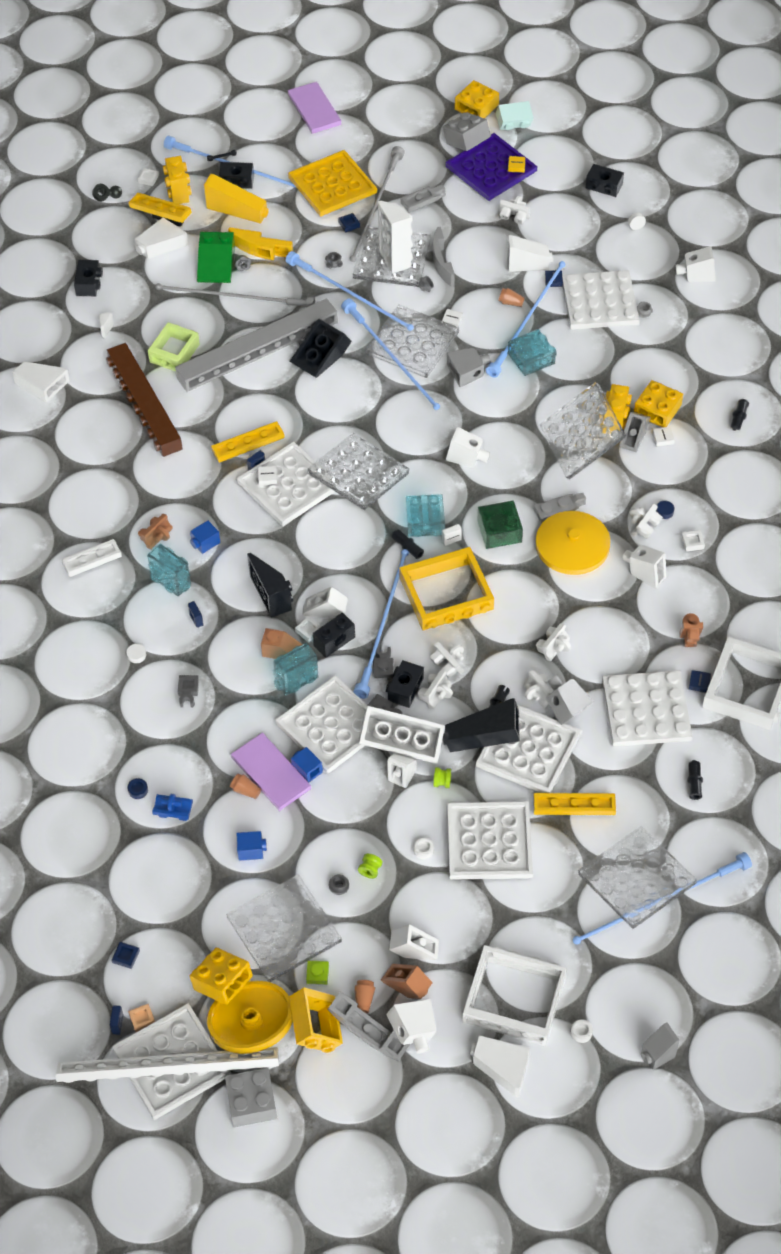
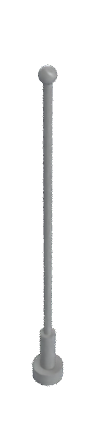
(397, 154)
(290, 301)

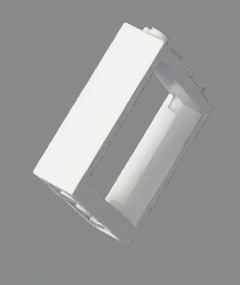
(736, 709)
(507, 1025)

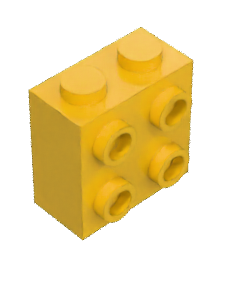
(477, 100)
(177, 180)
(619, 399)
(659, 403)
(221, 976)

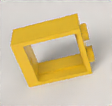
(330, 1027)

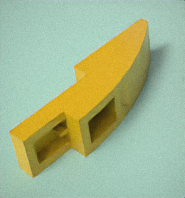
(259, 246)

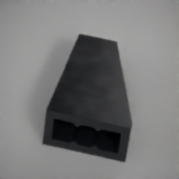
(484, 728)

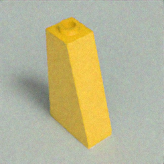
(233, 200)

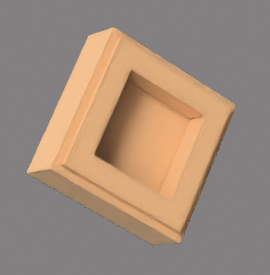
(141, 1017)

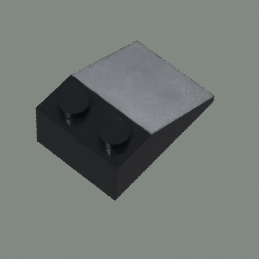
(320, 348)
(270, 586)

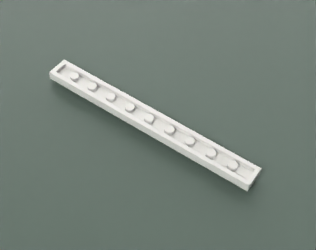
(165, 1064)

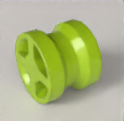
(442, 777)
(370, 866)

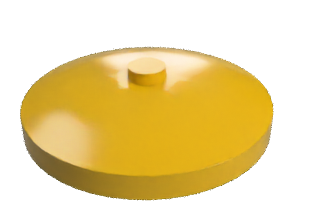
(573, 542)
(252, 1019)

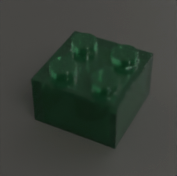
(500, 524)

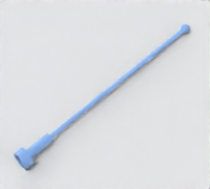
(170, 142)
(293, 259)
(349, 306)
(494, 368)
(362, 689)
(742, 861)

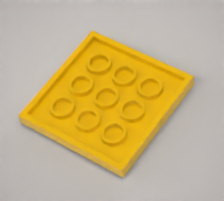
(332, 183)

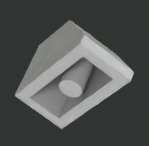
(635, 431)
(660, 1047)

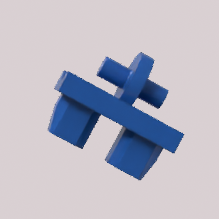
(172, 807)

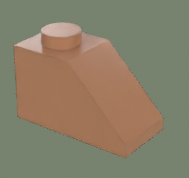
(277, 643)
(407, 980)

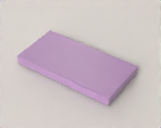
(314, 107)
(271, 771)

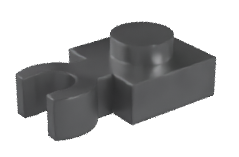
(383, 664)
(187, 688)
(382, 703)

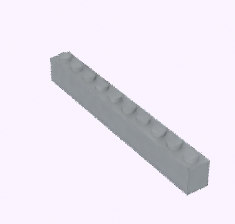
(254, 345)

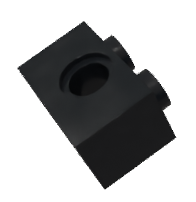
(238, 173)
(604, 180)
(88, 278)
(334, 635)
(405, 693)

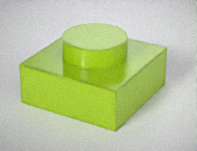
(317, 972)

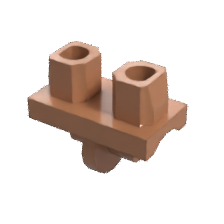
(157, 531)
(691, 630)

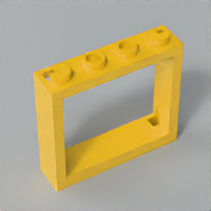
(441, 564)

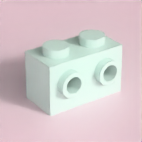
(514, 115)

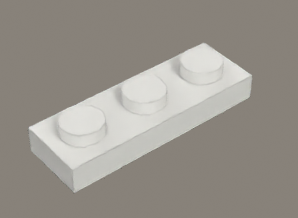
(91, 557)

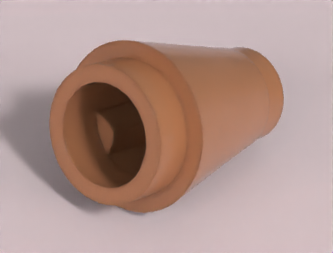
(510, 297)
(244, 786)
(364, 994)

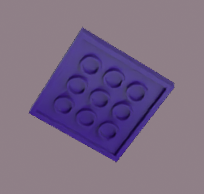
(487, 167)

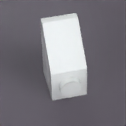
(325, 604)
(401, 769)
(413, 943)

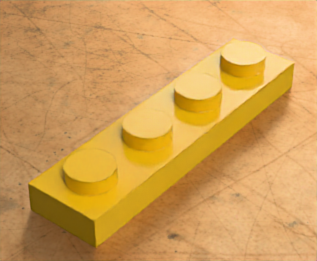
(160, 207)
(247, 441)
(574, 804)

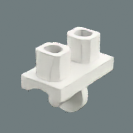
(514, 207)
(639, 516)
(556, 642)
(441, 654)
(537, 688)
(438, 689)

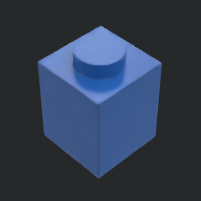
(204, 537)
(307, 764)
(250, 845)

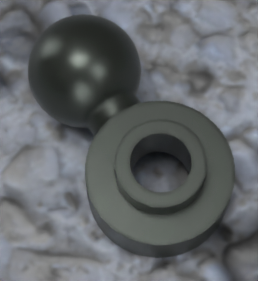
(114, 192)

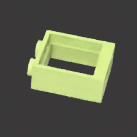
(159, 356)

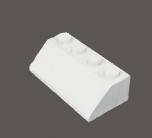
(395, 235)
(401, 734)

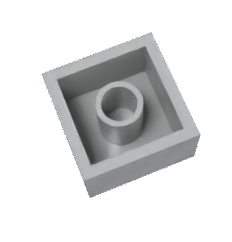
(466, 131)
(251, 1097)

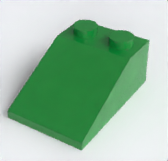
(215, 257)

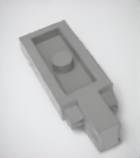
(422, 197)
(559, 504)

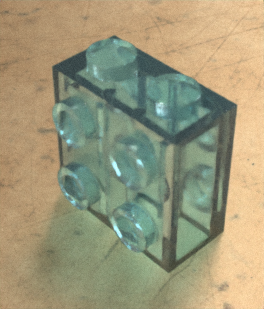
(531, 352)
(425, 515)
(169, 570)
(295, 669)

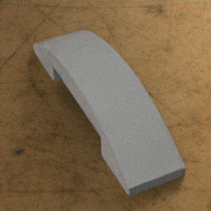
(444, 269)
(366, 1028)

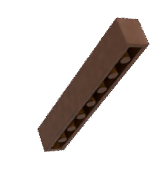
(144, 400)

